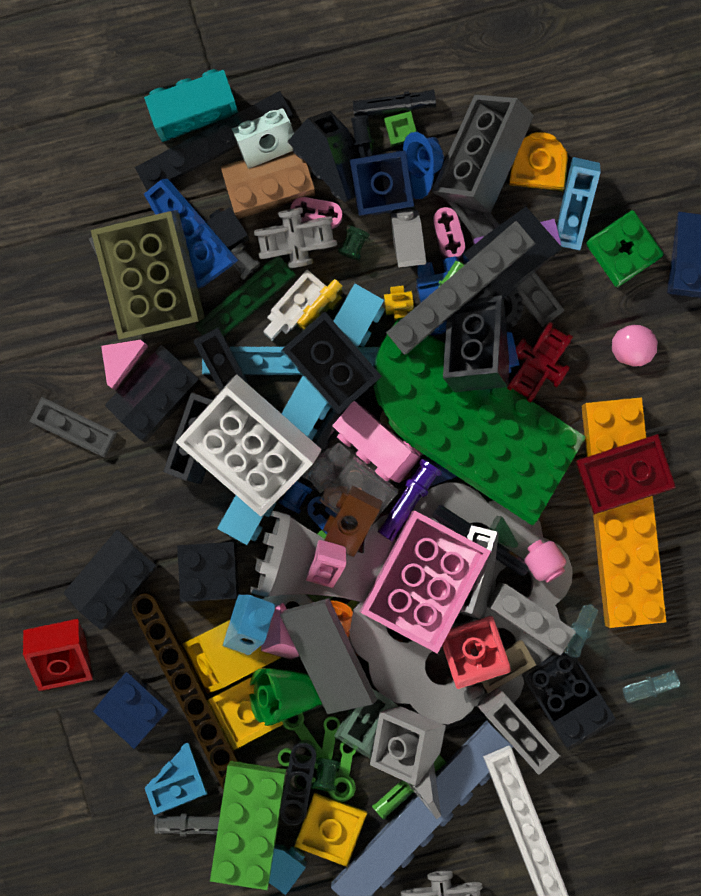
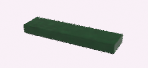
(247, 298)

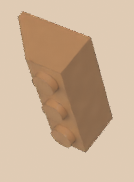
(267, 184)

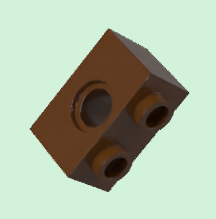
(360, 506)

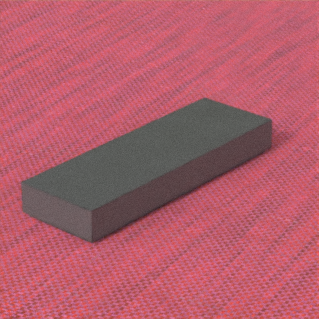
(73, 427)

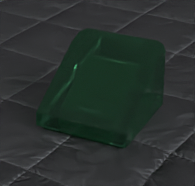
(505, 535)

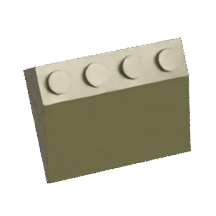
(148, 274)

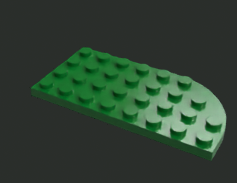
(481, 436)

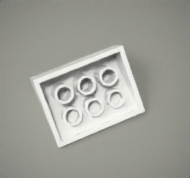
(249, 446)

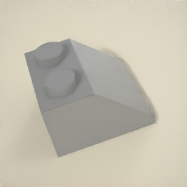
(406, 744)

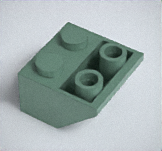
(361, 723)

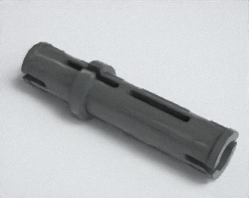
(186, 825)

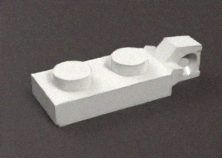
(291, 305)

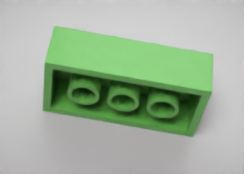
(248, 825)

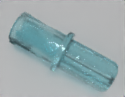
(583, 630)
(651, 686)

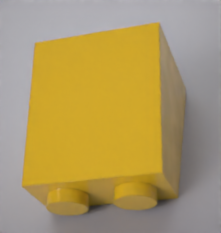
(220, 665)

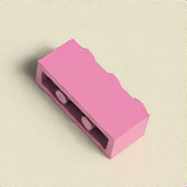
(375, 443)

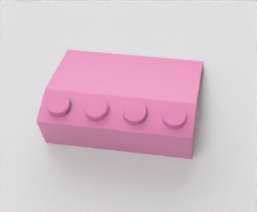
(425, 581)

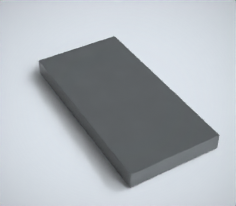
(328, 656)

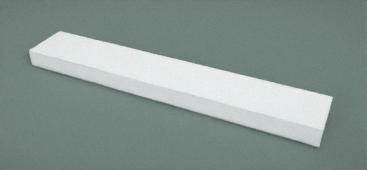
(525, 823)

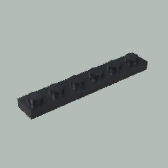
(205, 145)

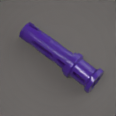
(416, 488)

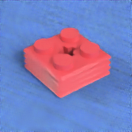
(474, 669)

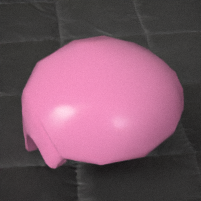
(634, 345)

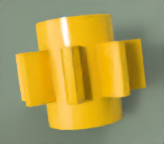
(398, 302)

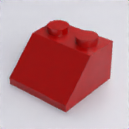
(57, 654)

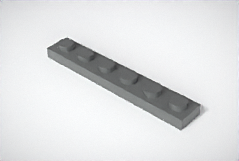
(461, 287)

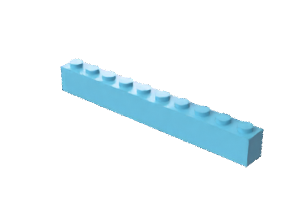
(307, 405)

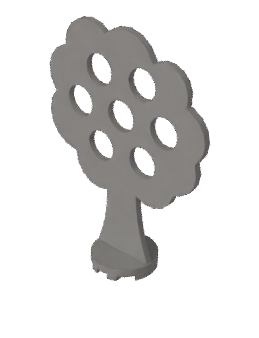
(397, 666)

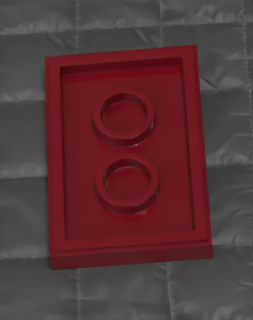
(625, 474)

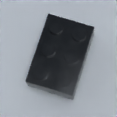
(331, 363)

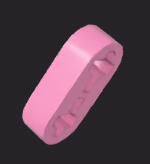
(318, 206)
(455, 232)

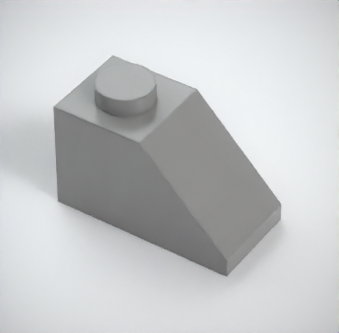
(408, 238)

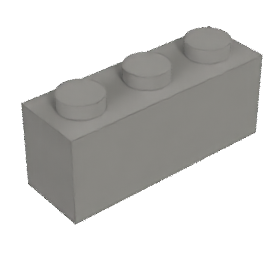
(530, 618)
(518, 730)

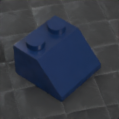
(382, 183)
(132, 708)

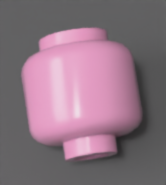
(545, 561)

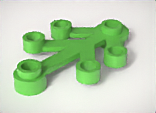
(326, 753)

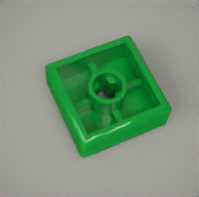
(622, 266)

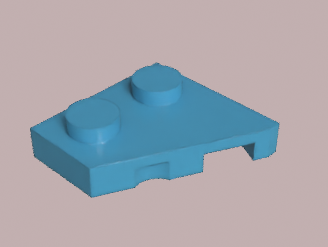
(176, 783)

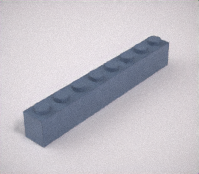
(415, 823)

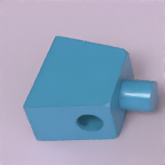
(249, 621)

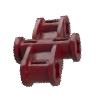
(540, 362)

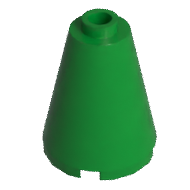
(281, 695)

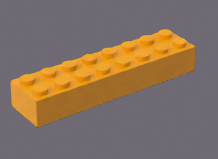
(626, 533)

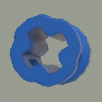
(295, 496)

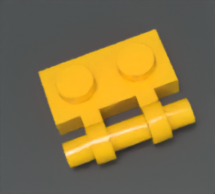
(329, 298)

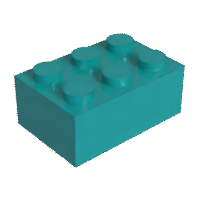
(191, 104)

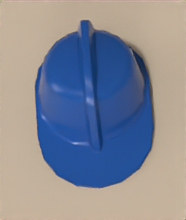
(424, 160)

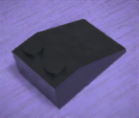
(528, 263)
(477, 346)

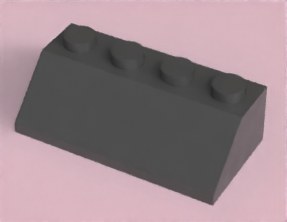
(483, 152)

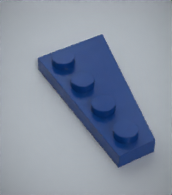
(206, 250)

